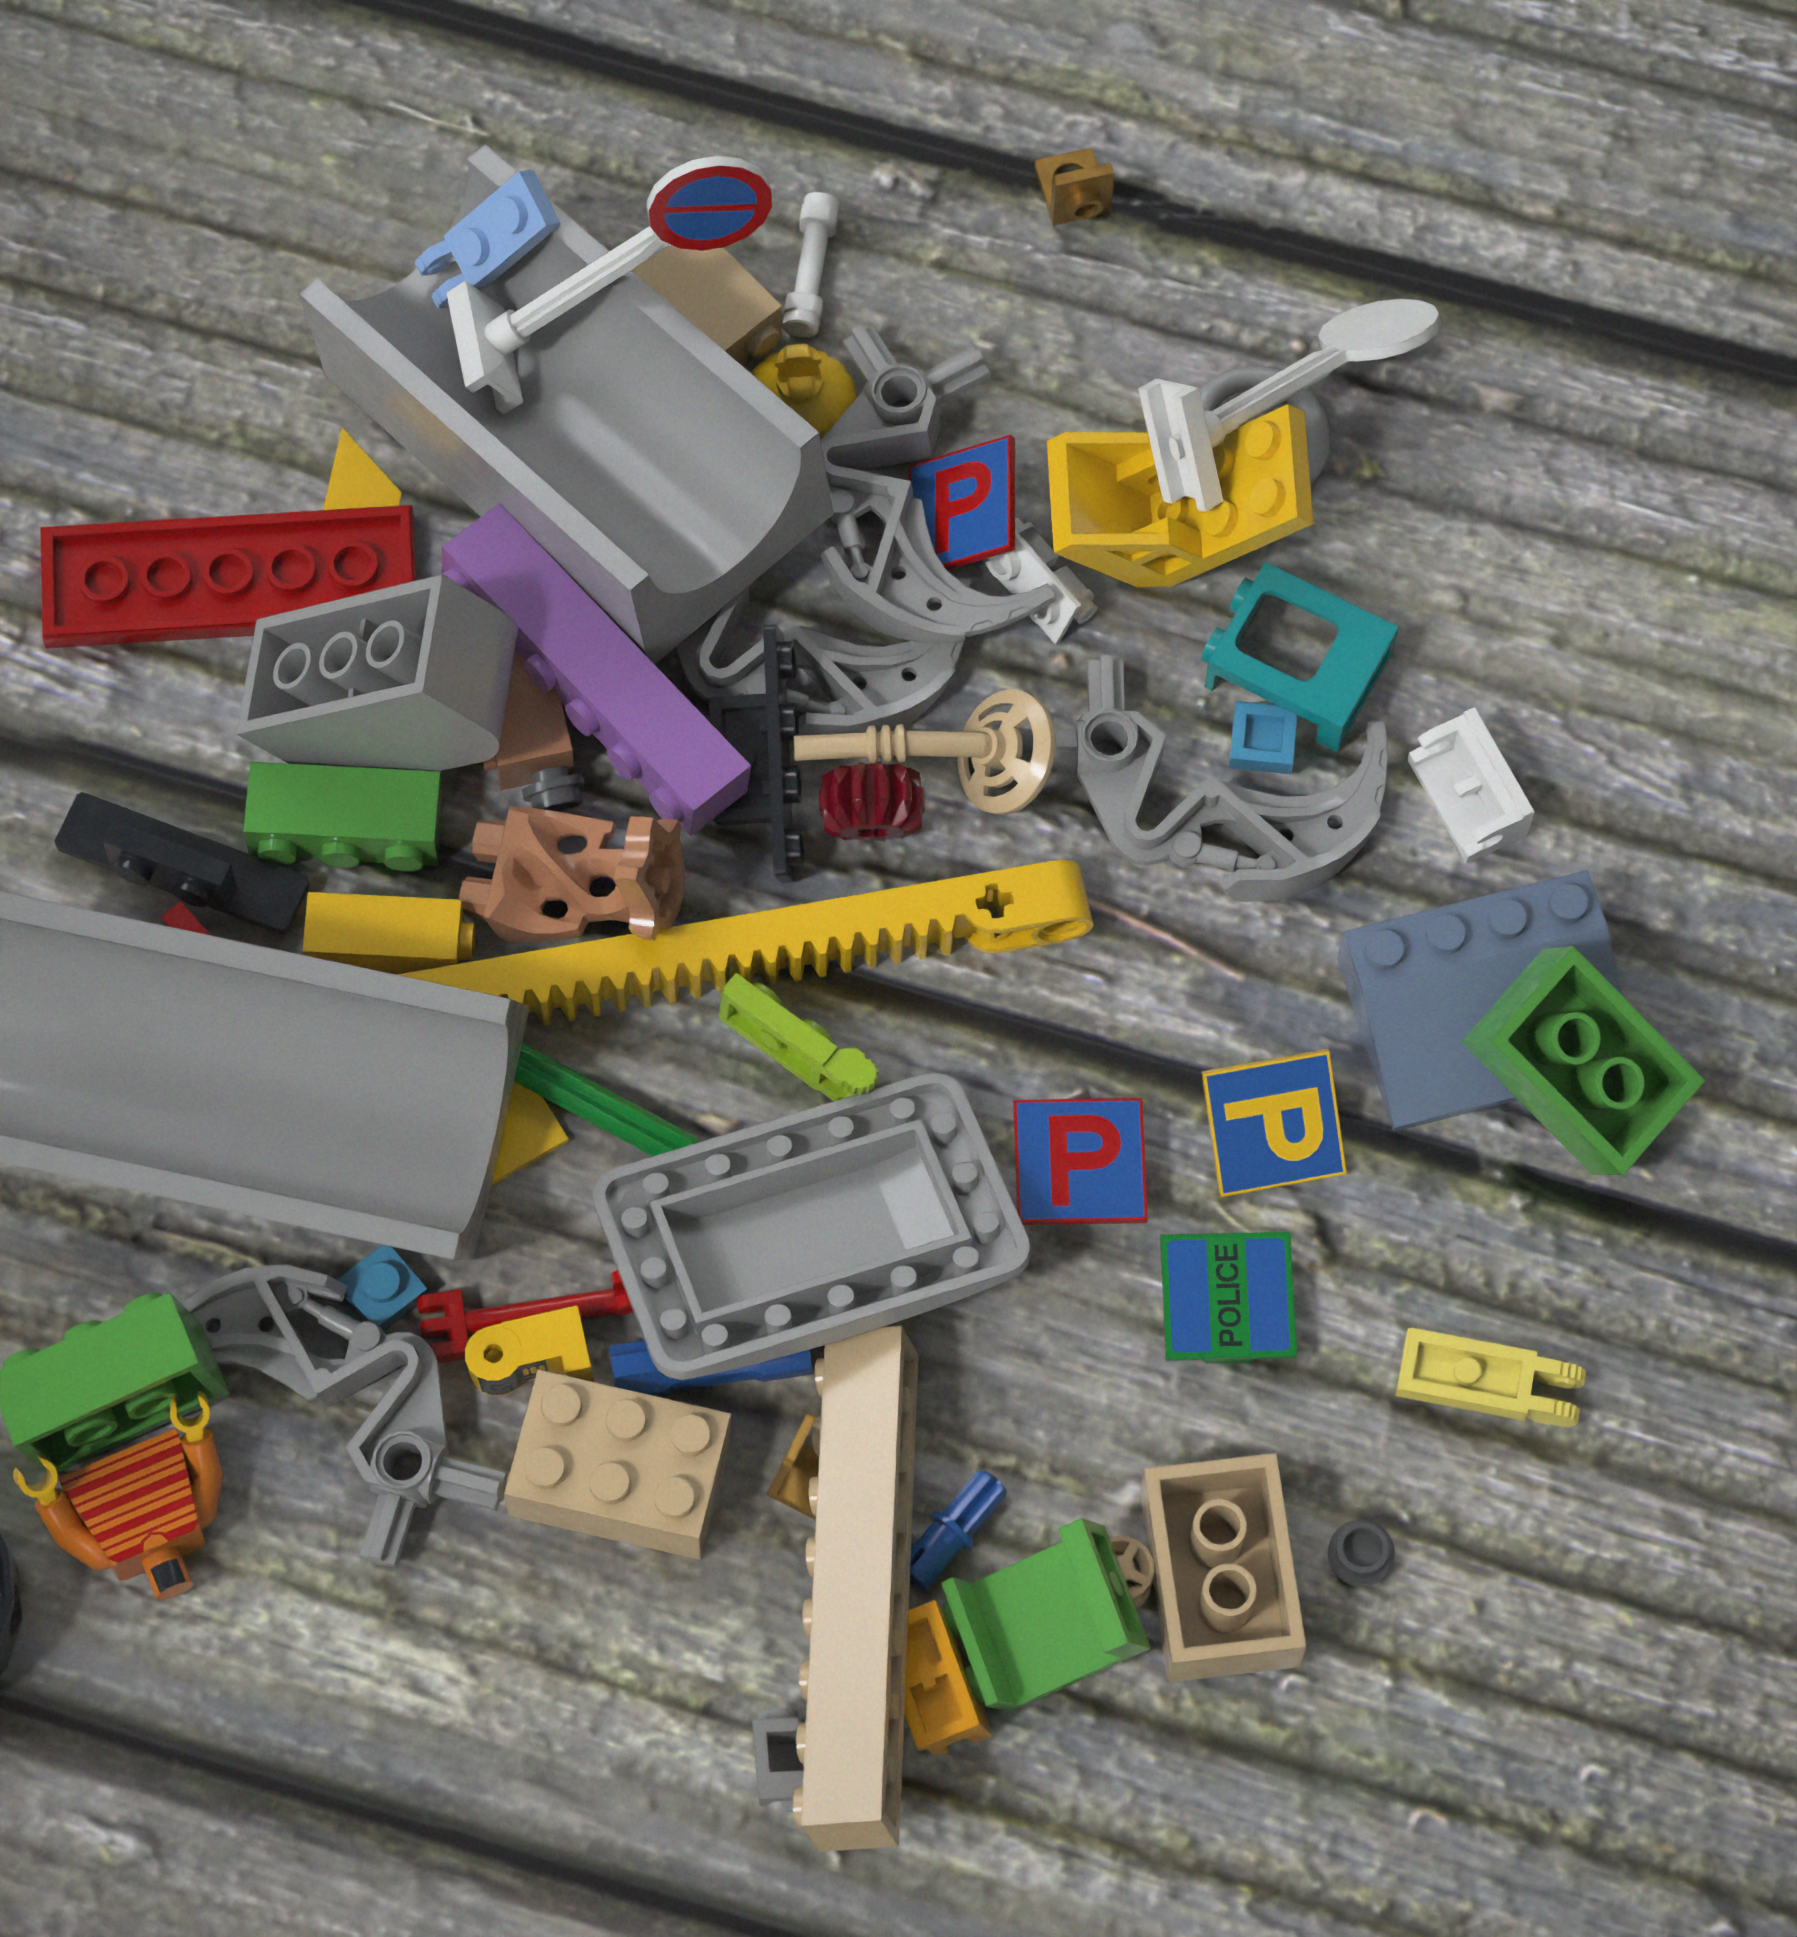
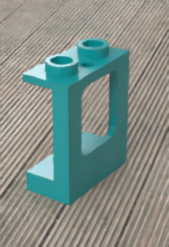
(1345, 675)

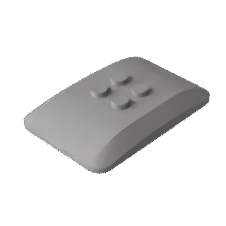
(810, 1227)

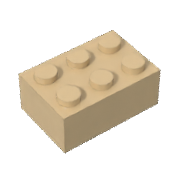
(618, 1464)
(1222, 1568)

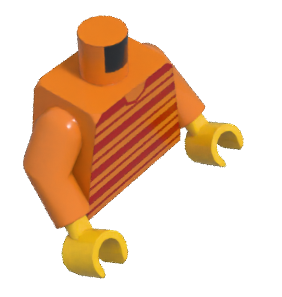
(138, 1505)

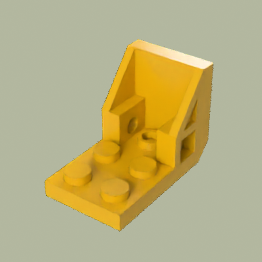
(1114, 515)

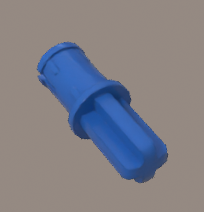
(954, 1528)

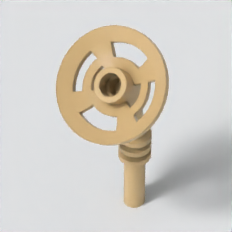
(986, 747)

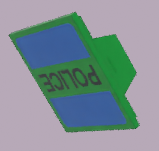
(1228, 1297)

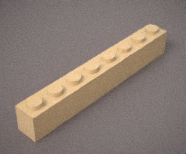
(858, 1593)

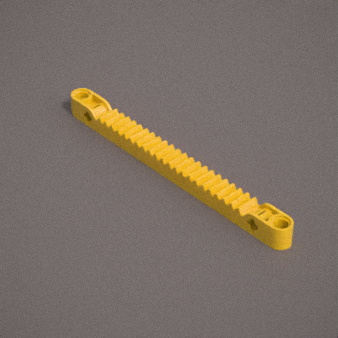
(1037, 901)

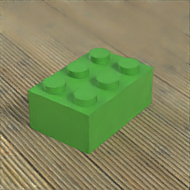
(1583, 1061)
(108, 1381)

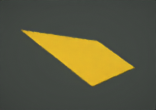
(358, 480)

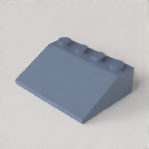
(1438, 971)

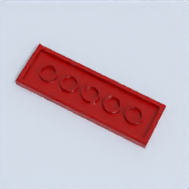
(213, 572)

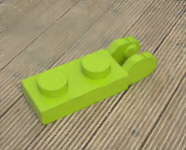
(793, 1043)

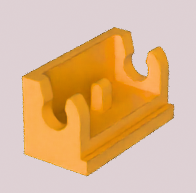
(937, 1690)

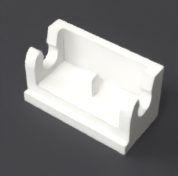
(1471, 786)

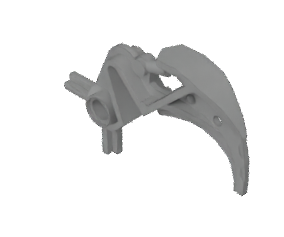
(882, 435)
(832, 666)
(1122, 783)
(402, 1423)

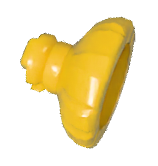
(809, 384)

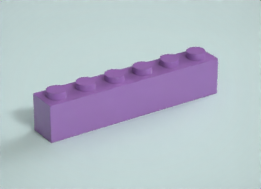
(599, 673)

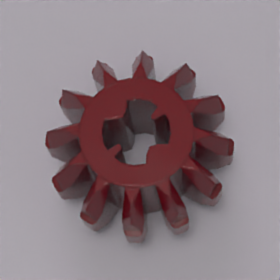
(871, 801)

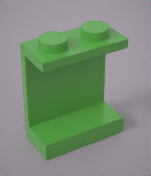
(1045, 1619)

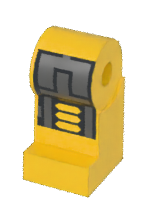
(514, 1350)

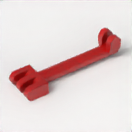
(461, 1324)

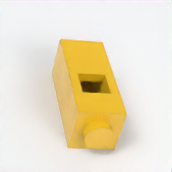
(387, 931)

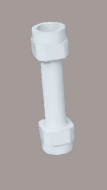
(804, 306)

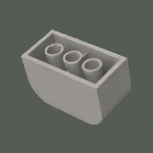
(382, 679)

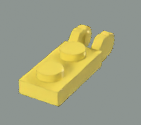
(1485, 1377)

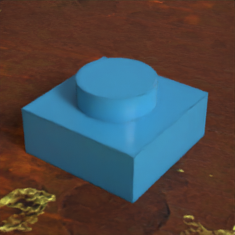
(1262, 738)
(382, 1287)

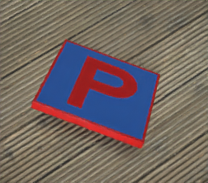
(969, 501)
(1080, 1161)

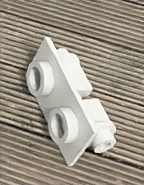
(1029, 568)

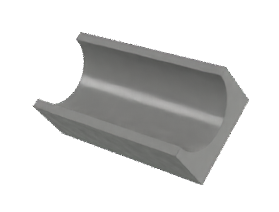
(636, 441)
(251, 1077)

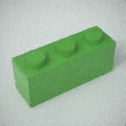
(344, 815)

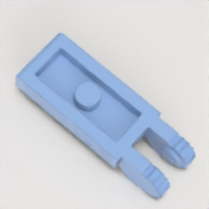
(492, 235)

